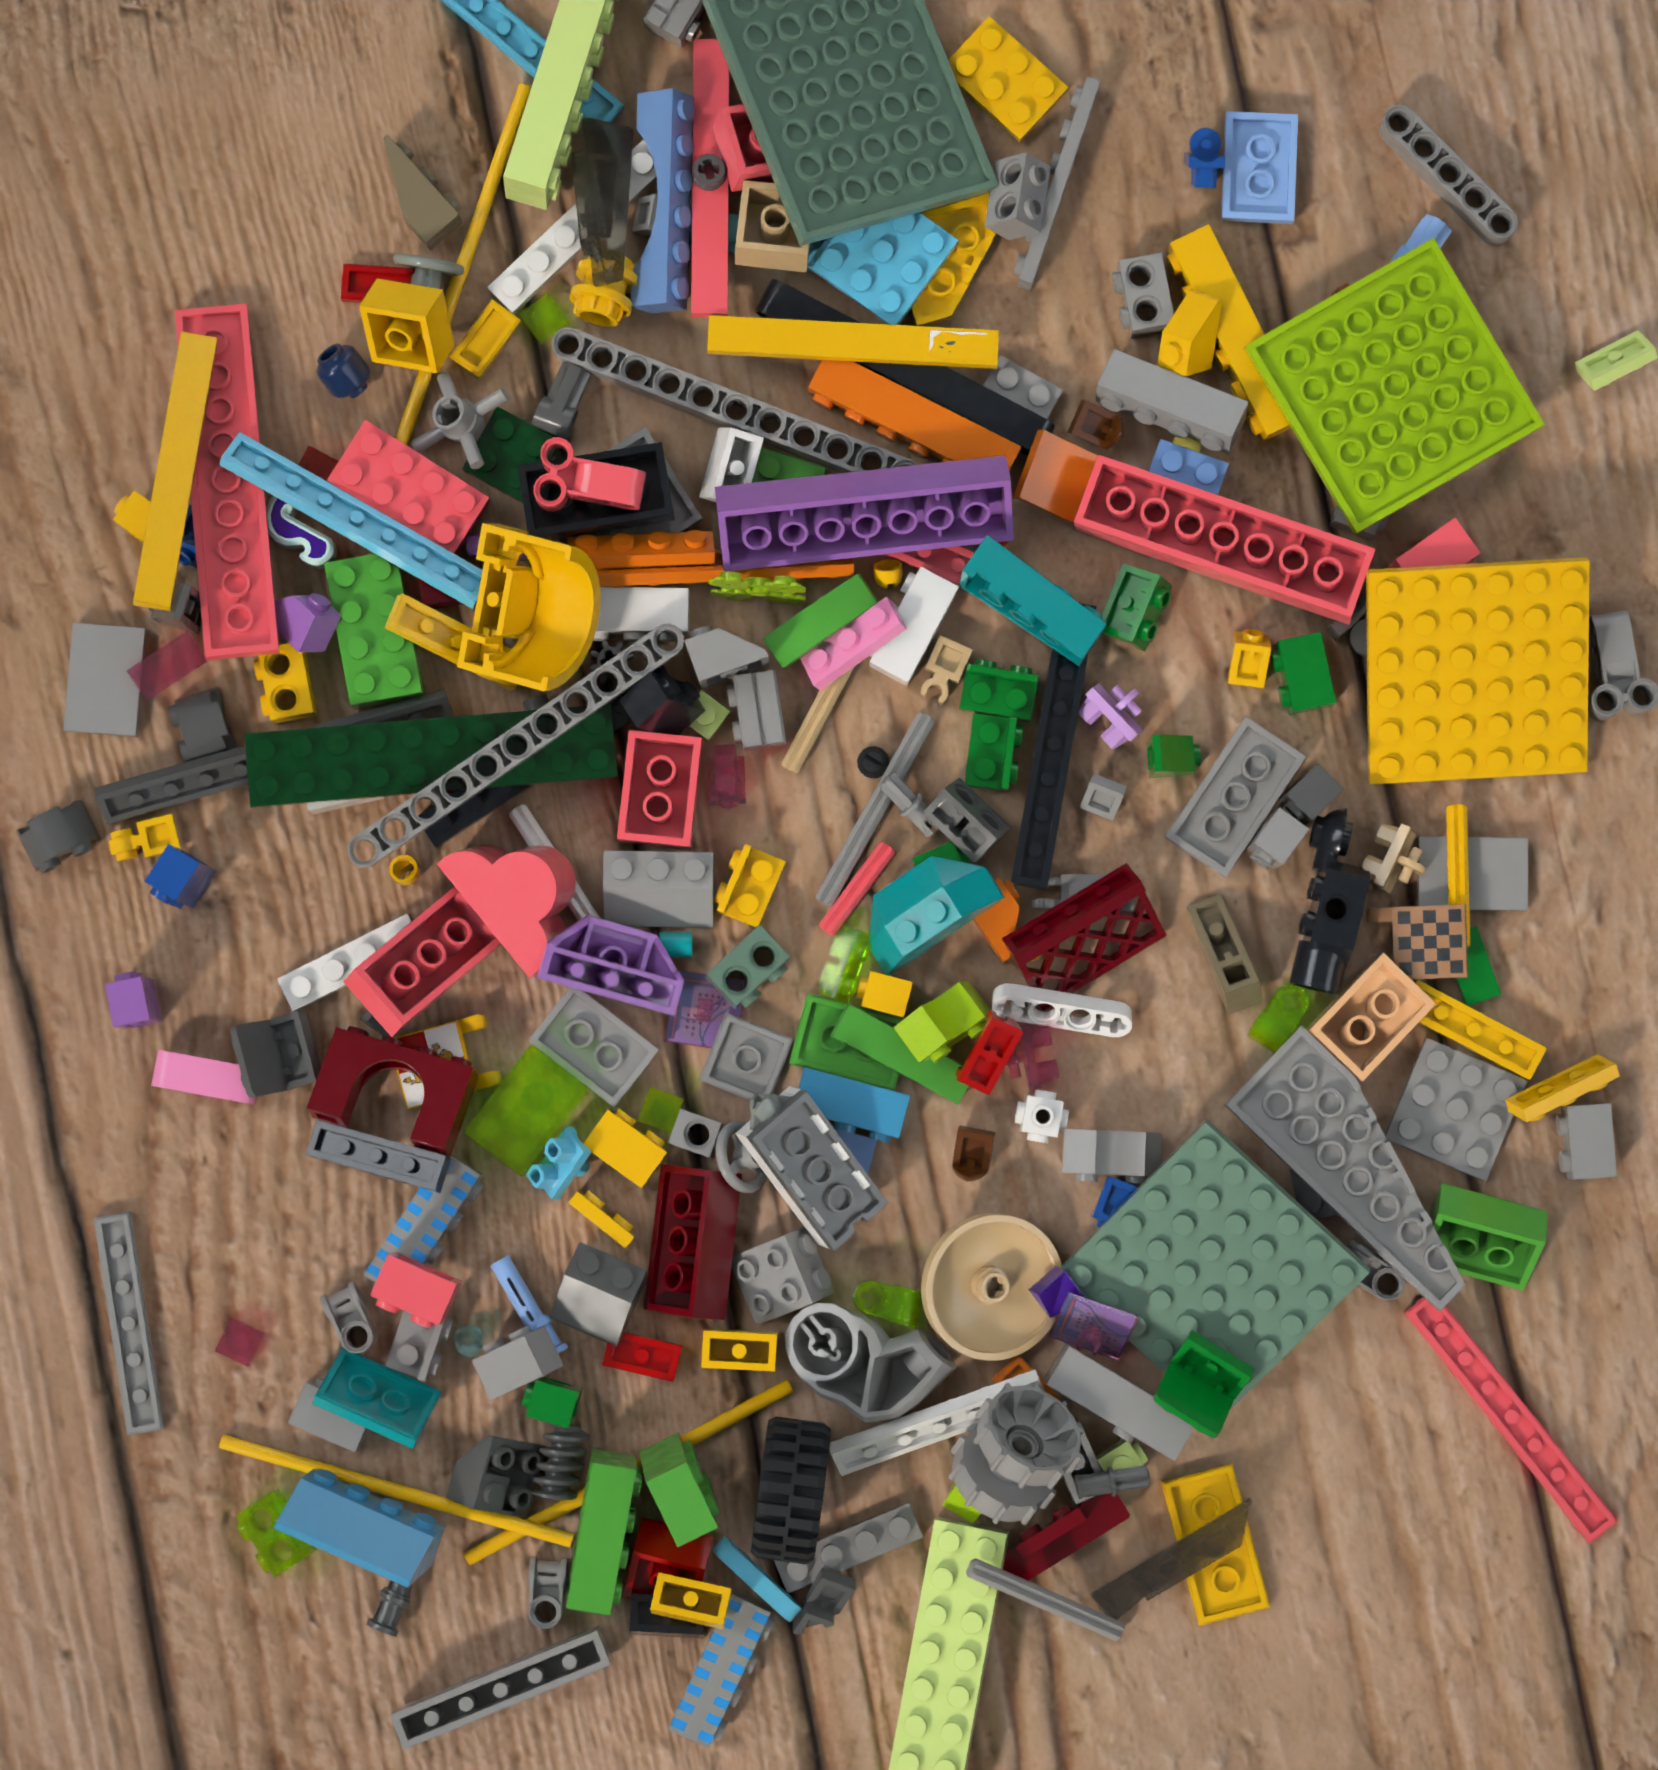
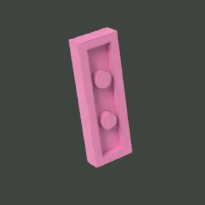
(853, 643)

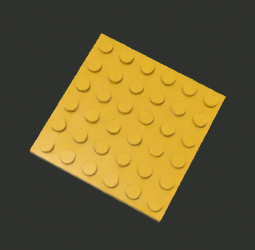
(1477, 670)

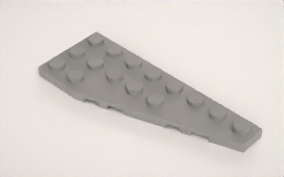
(1329, 1136)

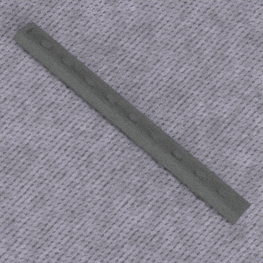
(229, 768)

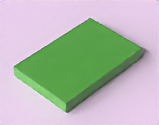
(821, 1052)

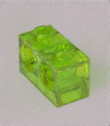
(265, 1538)

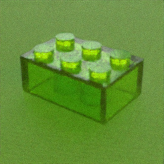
(527, 1110)

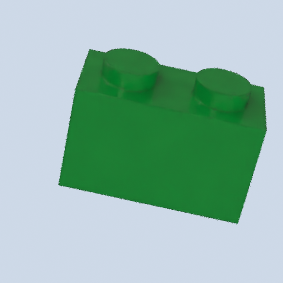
(1303, 674)

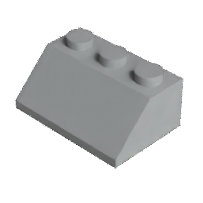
(659, 888)

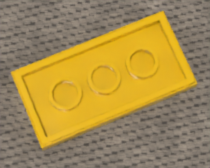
(1234, 1581)

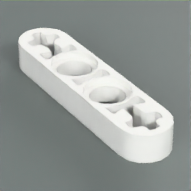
(1063, 1005)

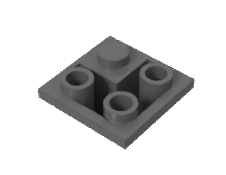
(497, 1476)

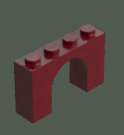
(357, 1058)

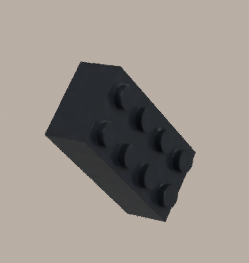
(591, 518)

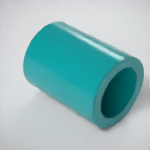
(677, 944)

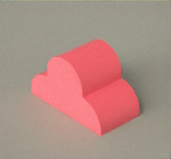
(515, 895)

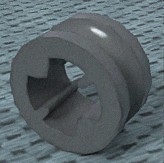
(717, 165)

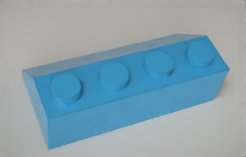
(361, 1527)

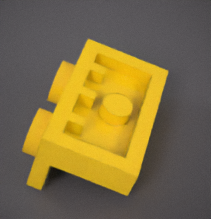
(750, 885)

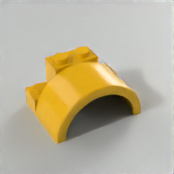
(542, 603)

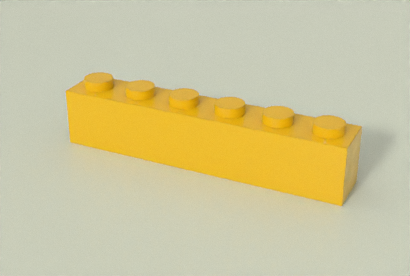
(1205, 269)

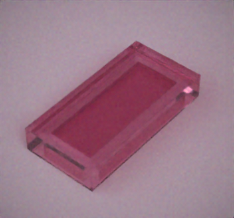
(167, 666)

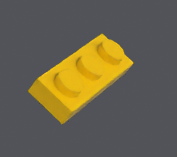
(1562, 1088)

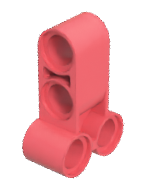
(588, 480)

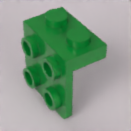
(1202, 1384)

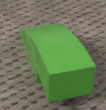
(820, 621)

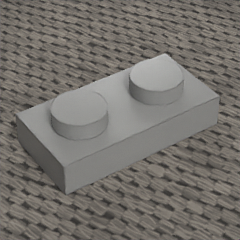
(1023, 387)

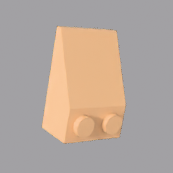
(1371, 1017)

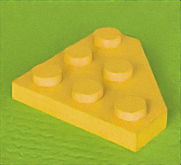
(945, 291)

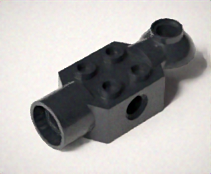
(1327, 941)

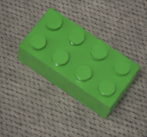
(375, 661)
(601, 1532)

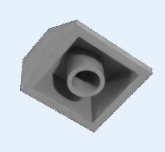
(720, 655)

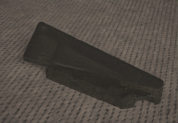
(603, 196)
(1174, 1561)

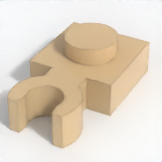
(946, 664)

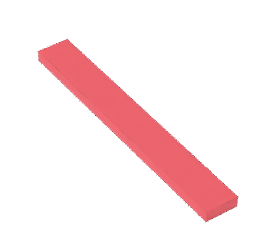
(709, 208)
(1512, 1419)

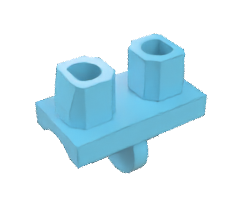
(563, 1161)

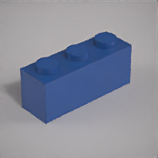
(179, 878)

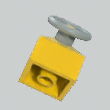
(407, 321)

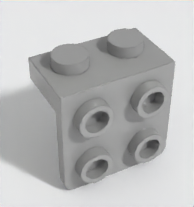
(781, 1275)

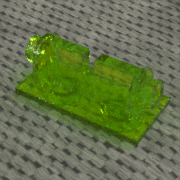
(842, 979)

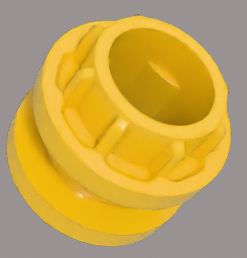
(604, 304)

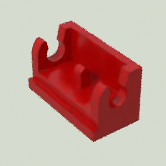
(990, 1053)

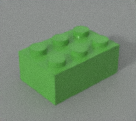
(680, 1488)

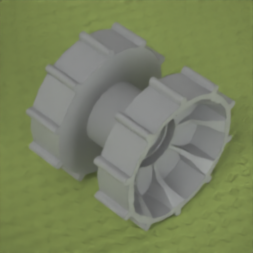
(1016, 1453)

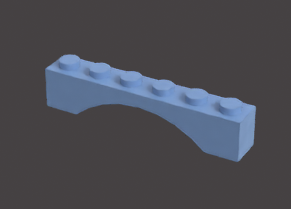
(662, 271)

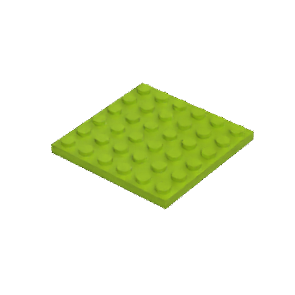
(1394, 386)

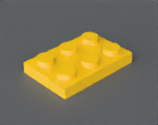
(1005, 79)

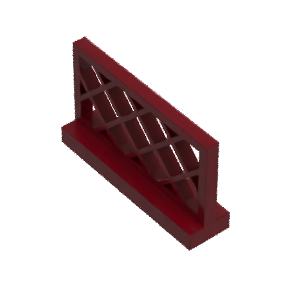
(1075, 918)

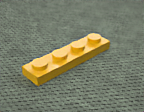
(432, 631)
(1481, 1034)

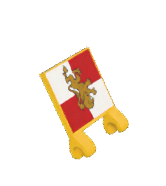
(447, 1042)

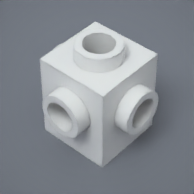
(1027, 1111)

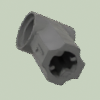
(559, 408)

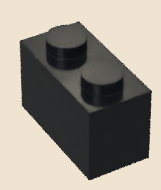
(662, 704)

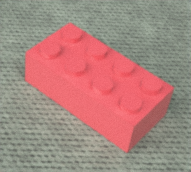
(409, 488)
(422, 962)

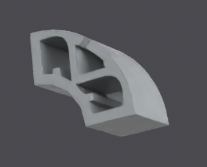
(1111, 1154)

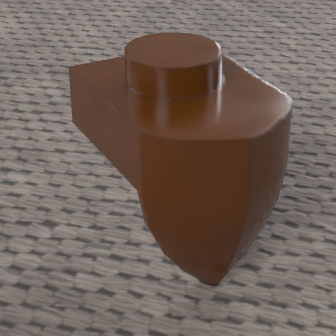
(1096, 425)
(972, 1153)

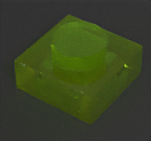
(544, 318)
(660, 1109)

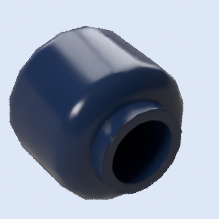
(343, 371)

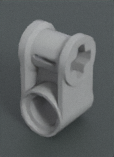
(1377, 1268)
(350, 1316)
(547, 1588)

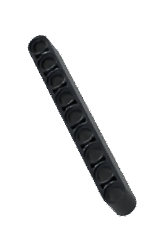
(931, 382)

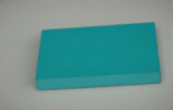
(377, 1398)

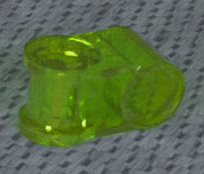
(1275, 1023)
(894, 1304)

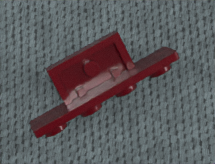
(1064, 1536)

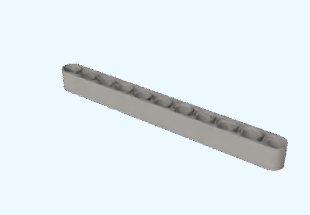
(722, 399)
(527, 730)

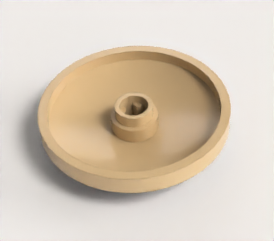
(980, 1285)

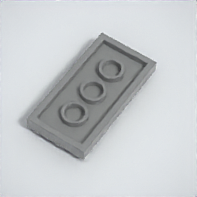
(1235, 797)

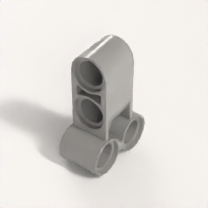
(1617, 666)

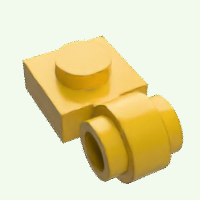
(152, 837)

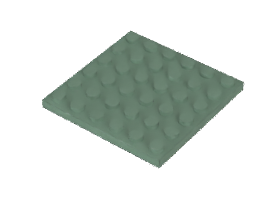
(1216, 1254)

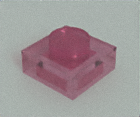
(240, 1342)

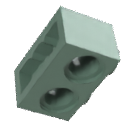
(741, 961)

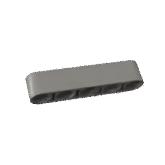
(1445, 158)

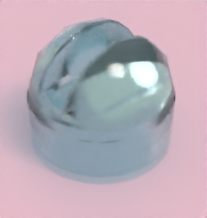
(468, 1340)

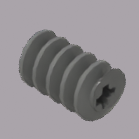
(561, 1462)

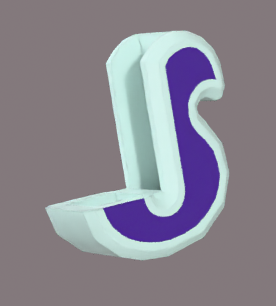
(296, 535)

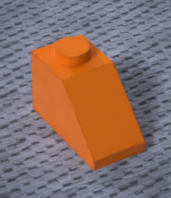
(1000, 919)

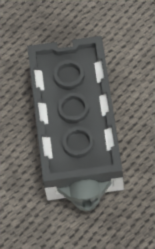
(810, 1165)

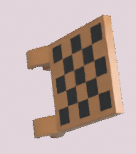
(1427, 939)

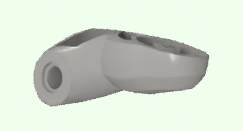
(859, 1366)

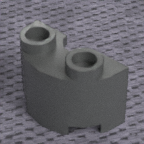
(202, 724)
(58, 834)

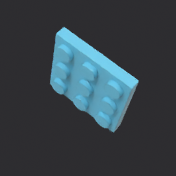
(885, 263)

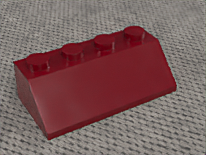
(692, 1243)

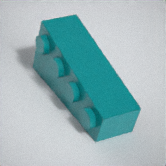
(1031, 601)

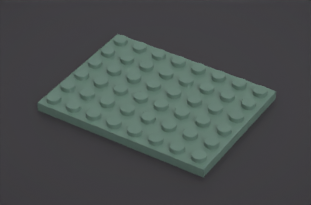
(851, 109)

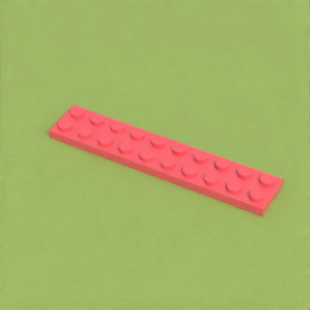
(227, 509)

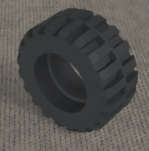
(791, 1490)

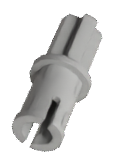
(908, 802)

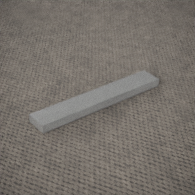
(129, 1323)

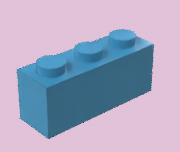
(856, 1104)

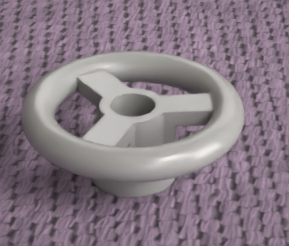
(741, 1159)

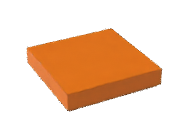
(1055, 476)

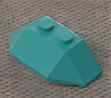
(927, 908)

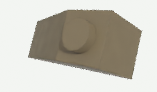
(1225, 954)

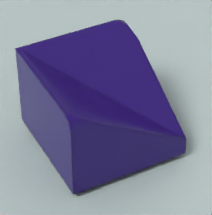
(1053, 1289)

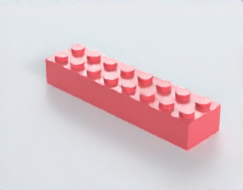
(1224, 539)

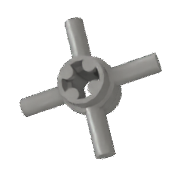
(459, 420)

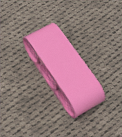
(199, 1076)

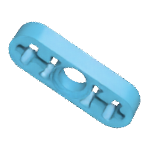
(757, 1578)

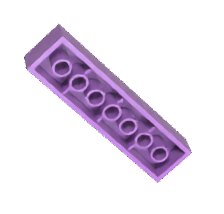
(864, 513)

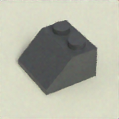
(598, 1294)

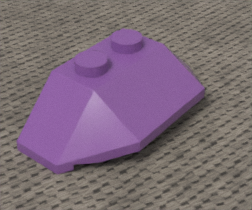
(613, 964)

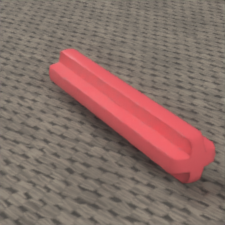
(857, 888)

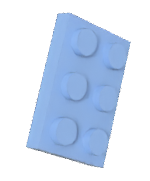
(1259, 167)

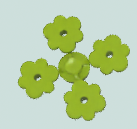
(779, 591)

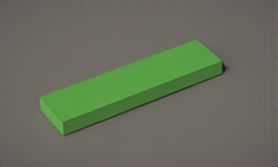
(886, 1047)

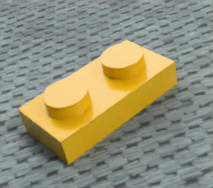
(591, 1207)

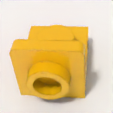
(1249, 658)

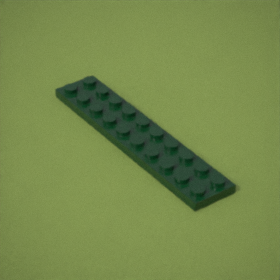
(412, 754)

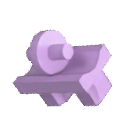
(1123, 725)

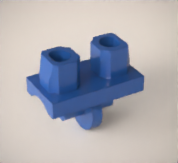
(1205, 158)

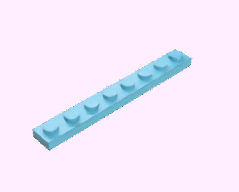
(353, 519)

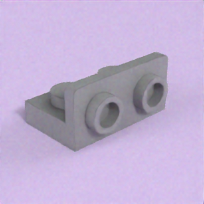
(417, 1347)

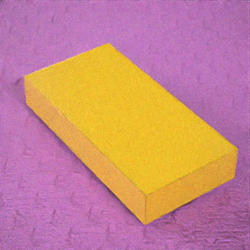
(485, 339)

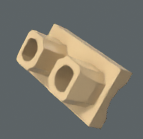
(1399, 842)

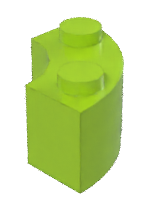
(944, 1022)

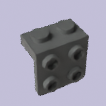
(276, 1054)

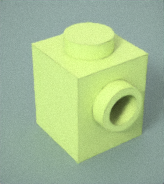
(1122, 1456)

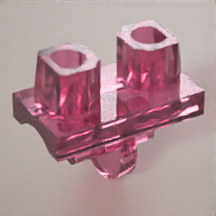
(726, 777)
(1035, 1072)

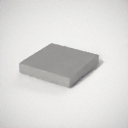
(745, 1058)

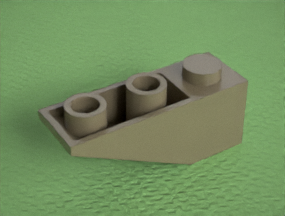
(422, 205)

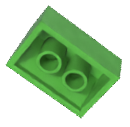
(1489, 1235)

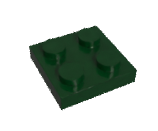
(504, 446)

